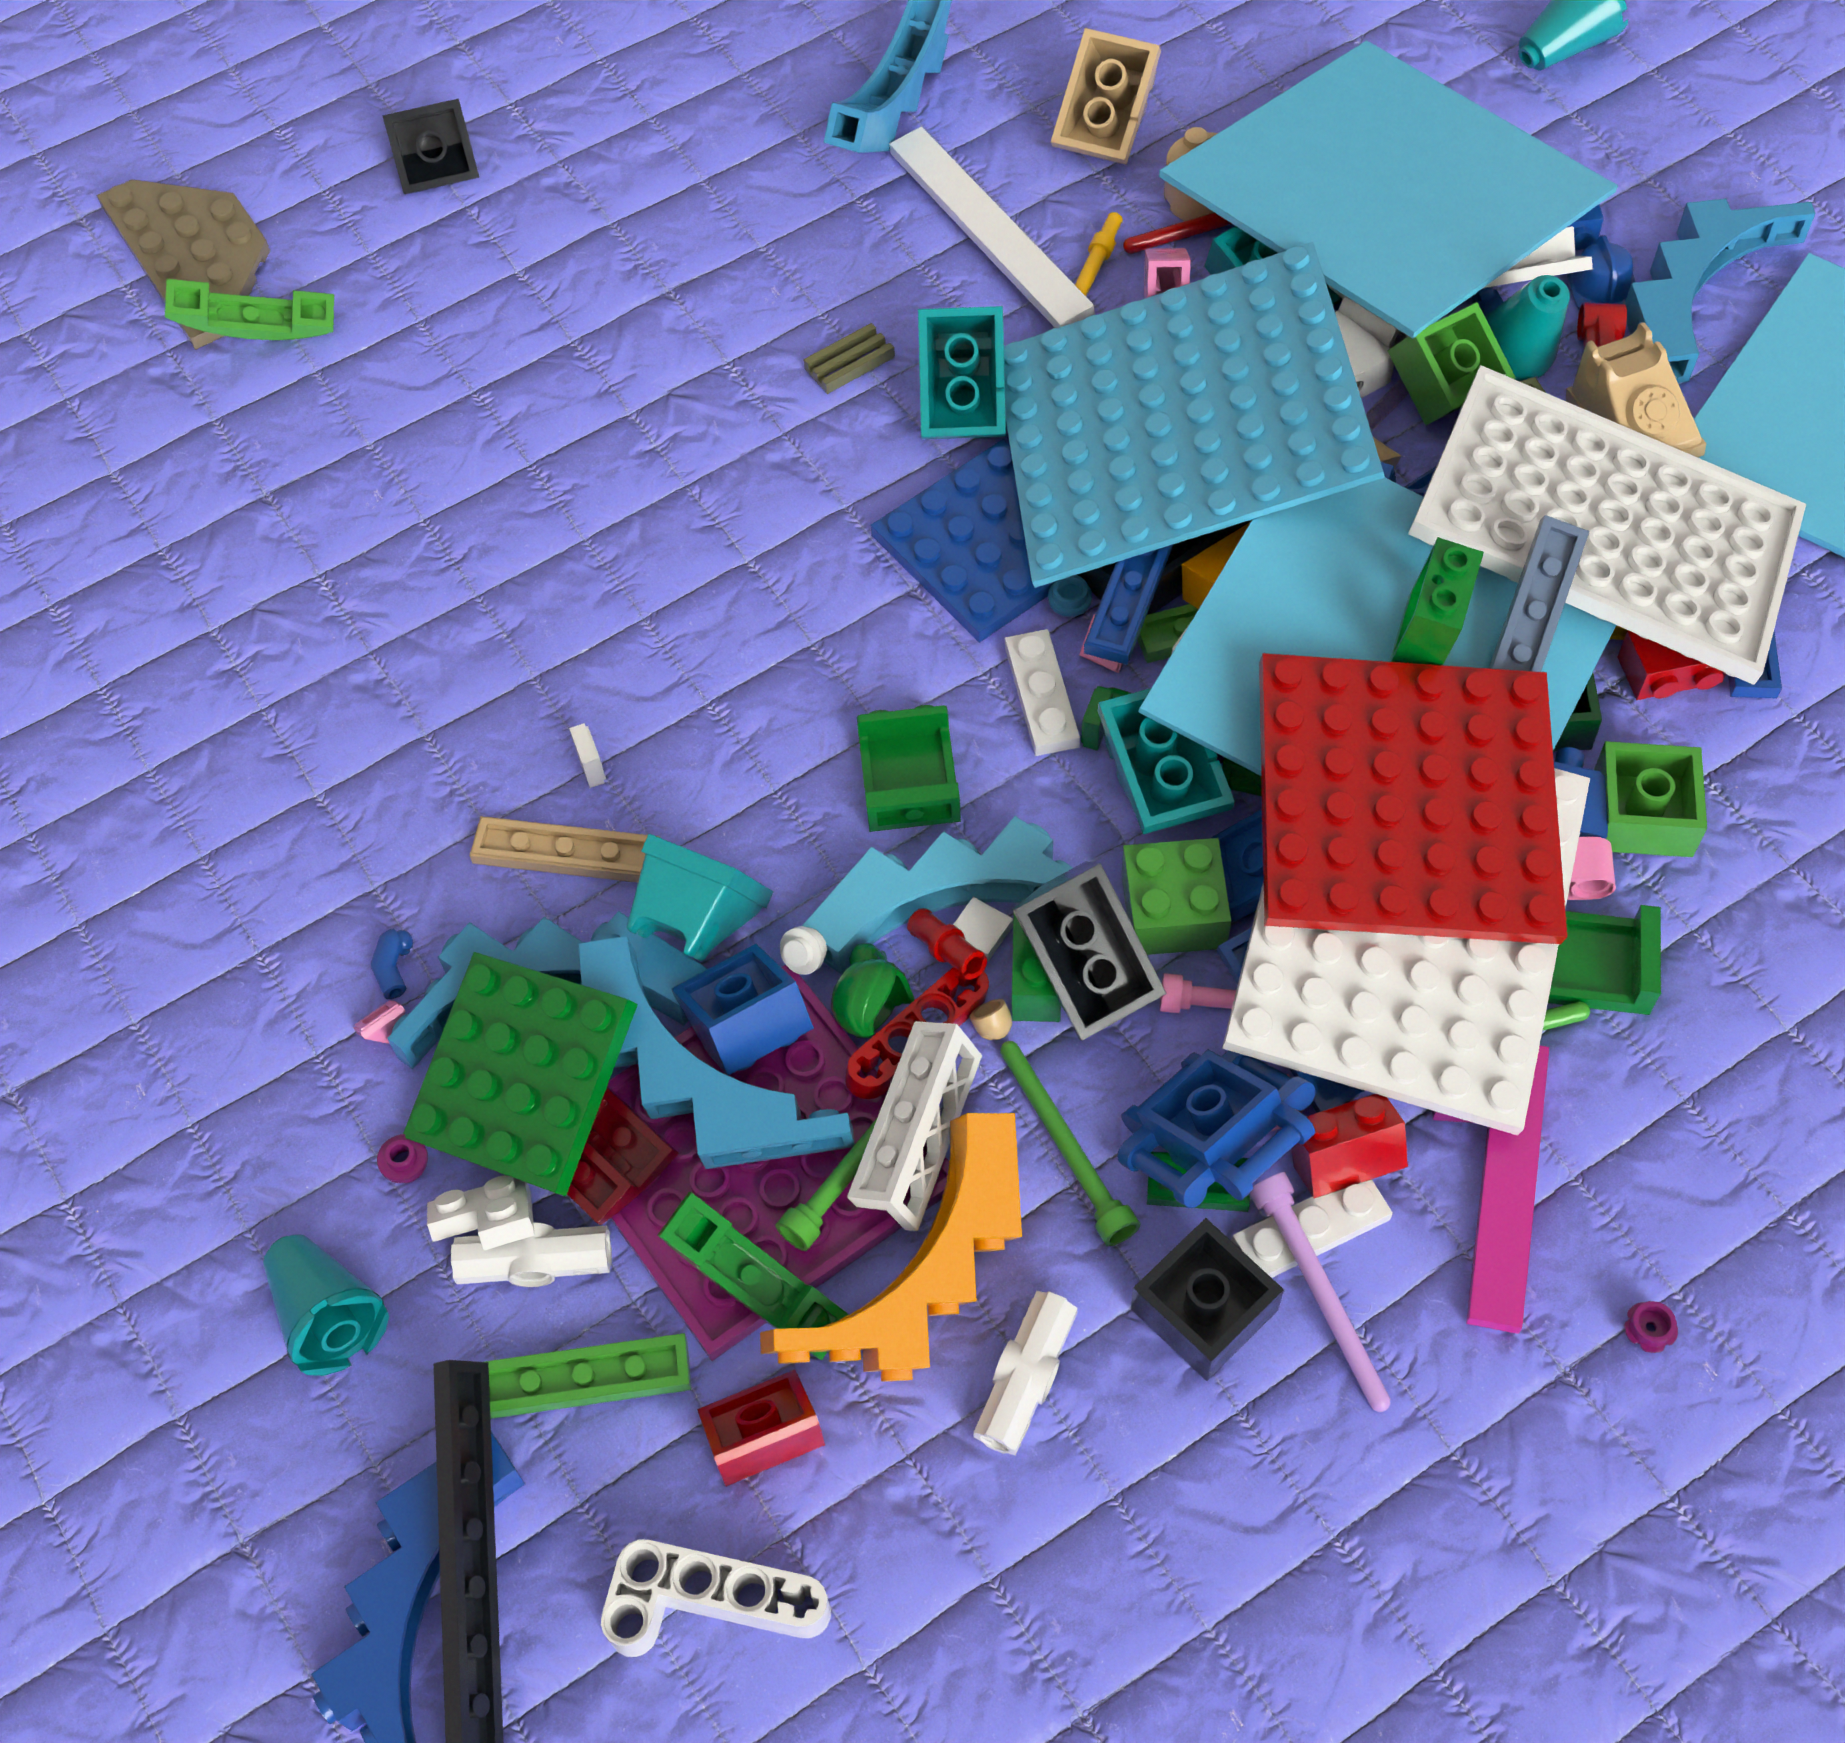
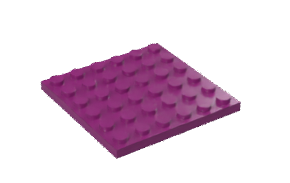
(758, 1192)

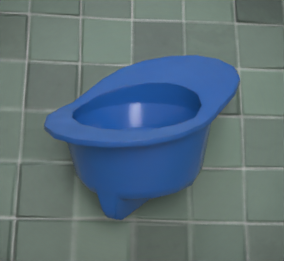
(1609, 277)

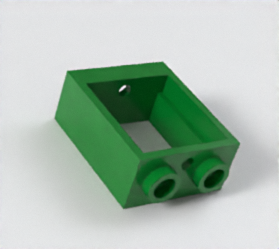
(1437, 604)

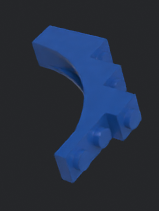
(389, 1601)

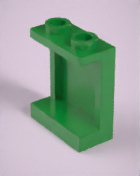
(908, 768)
(1610, 962)

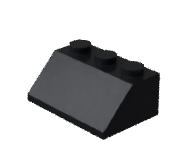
(1088, 949)

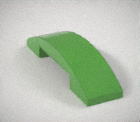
(249, 316)

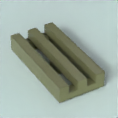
(845, 354)

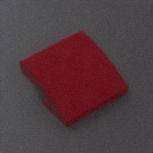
(617, 1160)

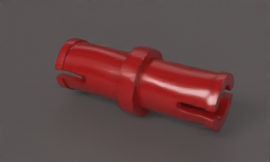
(947, 943)

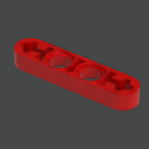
(937, 996)

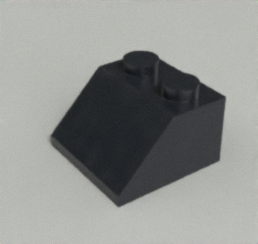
(431, 146)

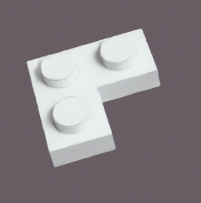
(497, 1209)

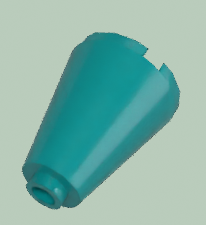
(1570, 28)
(1531, 325)
(321, 1306)

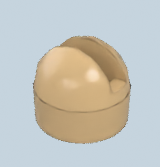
(992, 1019)

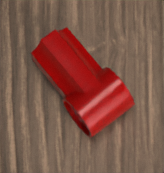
(1601, 323)

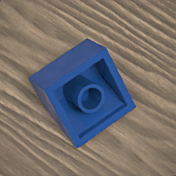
(743, 1008)

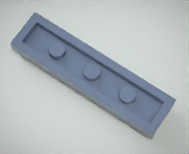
(1539, 596)

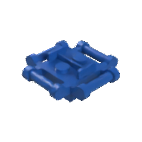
(1211, 1119)

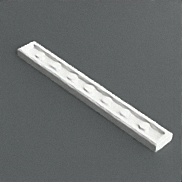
(991, 229)

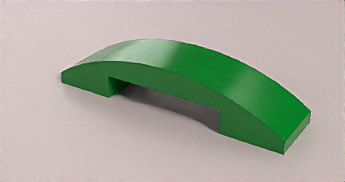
(745, 1270)

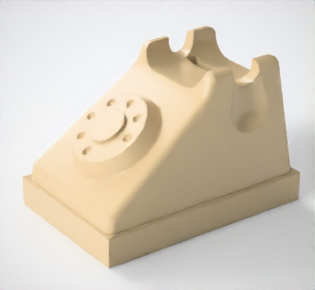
(1106, 96)
(1637, 389)

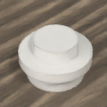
(803, 949)

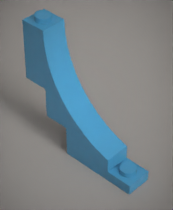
(731, 1118)

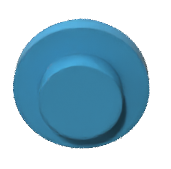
(1070, 596)

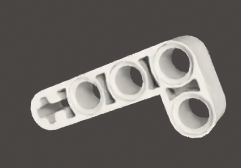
(717, 1601)

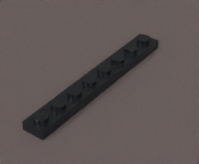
(467, 1553)

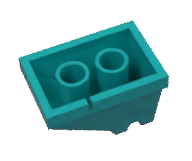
(962, 372)
(1159, 769)
(692, 897)

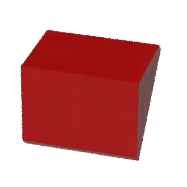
(761, 1427)

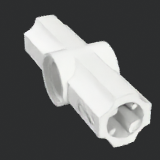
(534, 1259)
(1025, 1372)

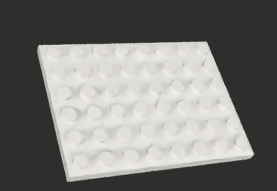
(1671, 538)
(1407, 1014)

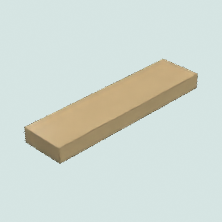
(558, 849)

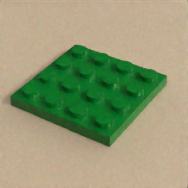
(520, 1072)

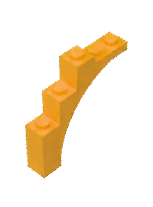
(974, 1215)

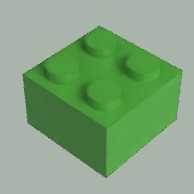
(1445, 359)
(1654, 798)
(1176, 895)

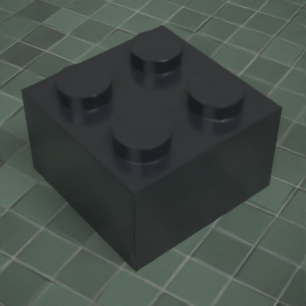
(1206, 1299)

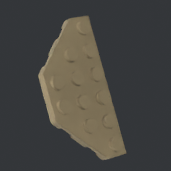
(188, 238)

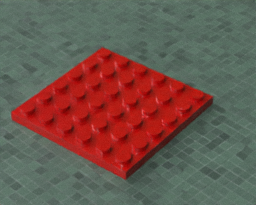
(1409, 800)

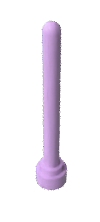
(1276, 1200)

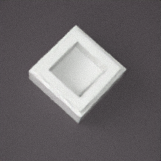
(588, 755)
(984, 926)

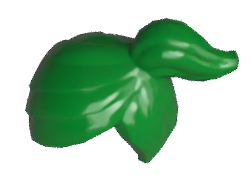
(868, 991)

